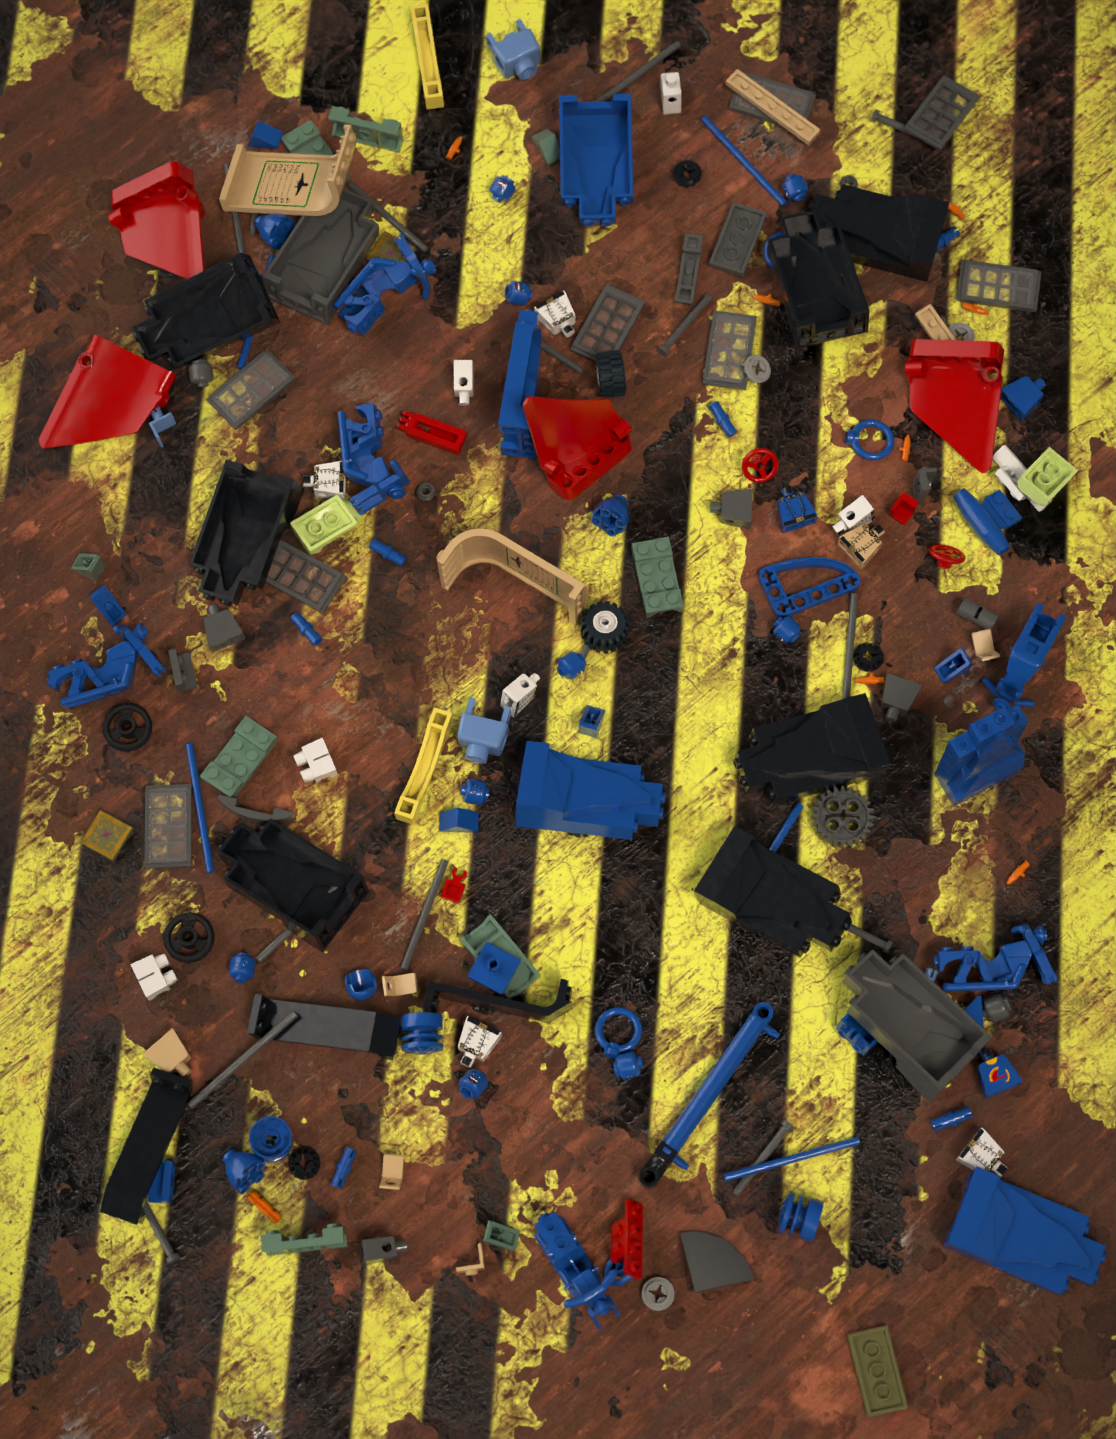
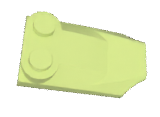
(1046, 477)
(325, 523)

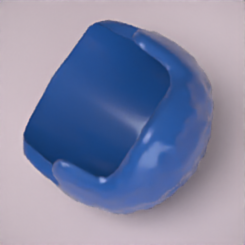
(361, 984)

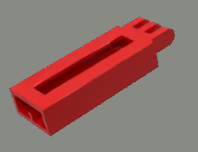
(440, 434)

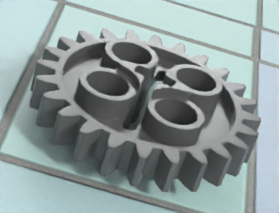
(843, 834)

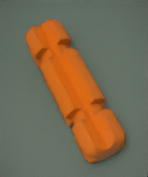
(264, 1207)

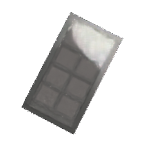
(796, 98)
(942, 112)
(998, 285)
(608, 323)
(728, 349)
(251, 389)
(304, 577)
(168, 826)

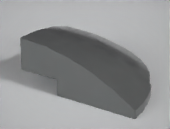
(713, 1262)

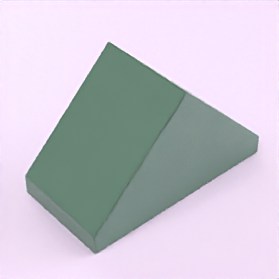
(547, 146)
(88, 565)
(501, 1236)

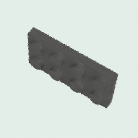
(737, 239)

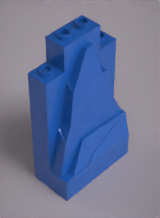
(596, 157)
(521, 382)
(982, 755)
(584, 795)
(1023, 1235)

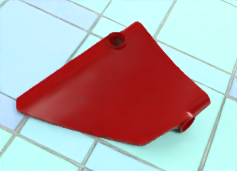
(161, 219)
(955, 393)
(106, 397)
(576, 440)

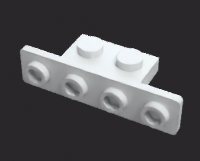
(1010, 472)

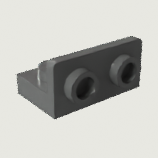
(923, 482)
(182, 671)

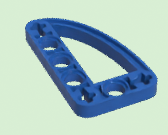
(806, 595)

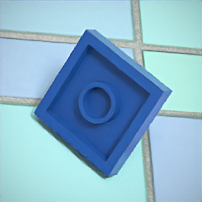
(494, 968)

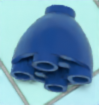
(274, 229)
(612, 515)
(243, 1169)

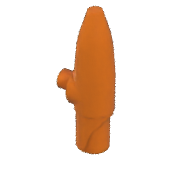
(454, 148)
(956, 210)
(767, 300)
(974, 308)
(905, 449)
(870, 679)
(1019, 871)

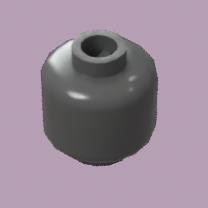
(201, 373)
(996, 1008)

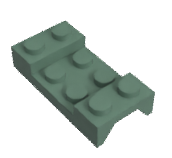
(384, 136)
(306, 140)
(657, 576)
(239, 758)
(493, 933)
(275, 1242)

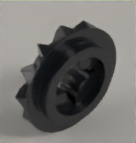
(689, 167)
(862, 662)
(312, 1168)

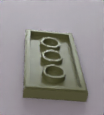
(877, 1371)

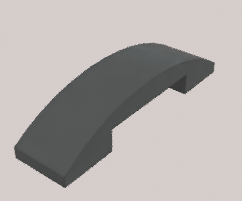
(689, 269)
(232, 806)

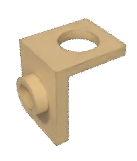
(984, 645)
(400, 984)
(392, 1171)
(473, 1269)

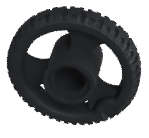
(142, 733)
(203, 946)

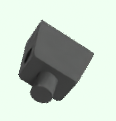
(735, 508)
(221, 628)
(898, 696)
(372, 1252)

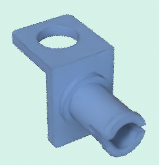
(161, 423)

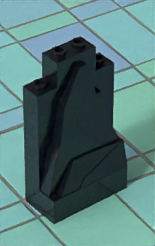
(886, 230)
(817, 281)
(206, 313)
(243, 531)
(814, 751)
(292, 880)
(772, 896)

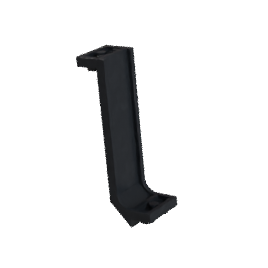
(543, 1014)
(327, 1026)
(146, 1146)

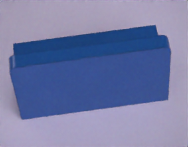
(163, 1184)

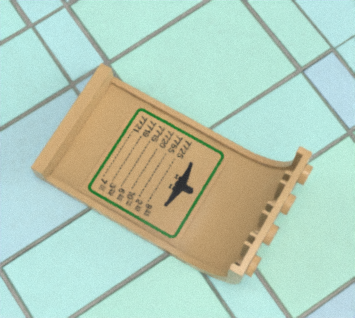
(287, 181)
(493, 548)

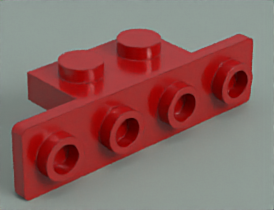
(628, 1239)

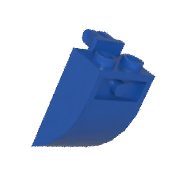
(860, 1038)

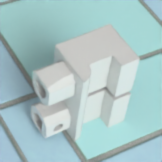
(319, 761)
(151, 977)

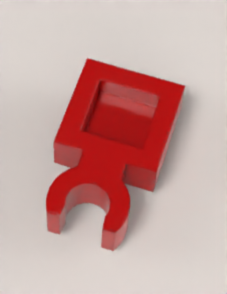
(454, 888)

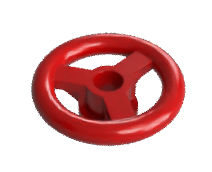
(757, 458)
(946, 558)

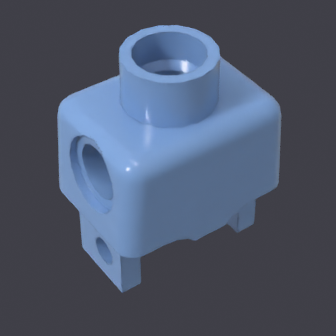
(516, 52)
(482, 735)

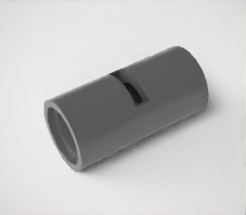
(977, 614)

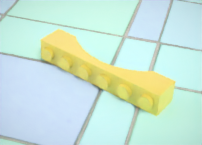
(427, 56)
(430, 752)

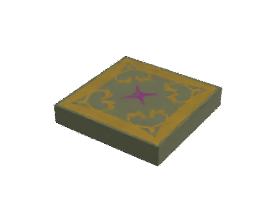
(387, 249)
(106, 835)

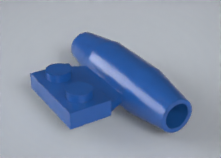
(988, 517)

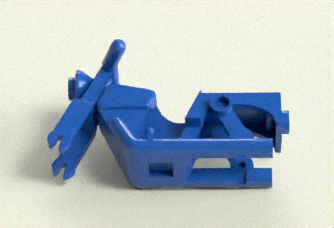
(377, 277)
(362, 466)
(1026, 659)
(113, 677)
(1003, 971)
(575, 1267)

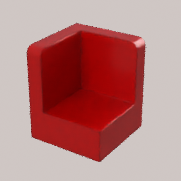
(903, 508)

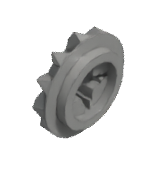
(962, 329)
(762, 366)
(652, 1285)

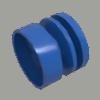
(421, 1030)
(275, 1128)
(800, 1216)

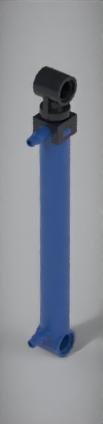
(669, 1147)

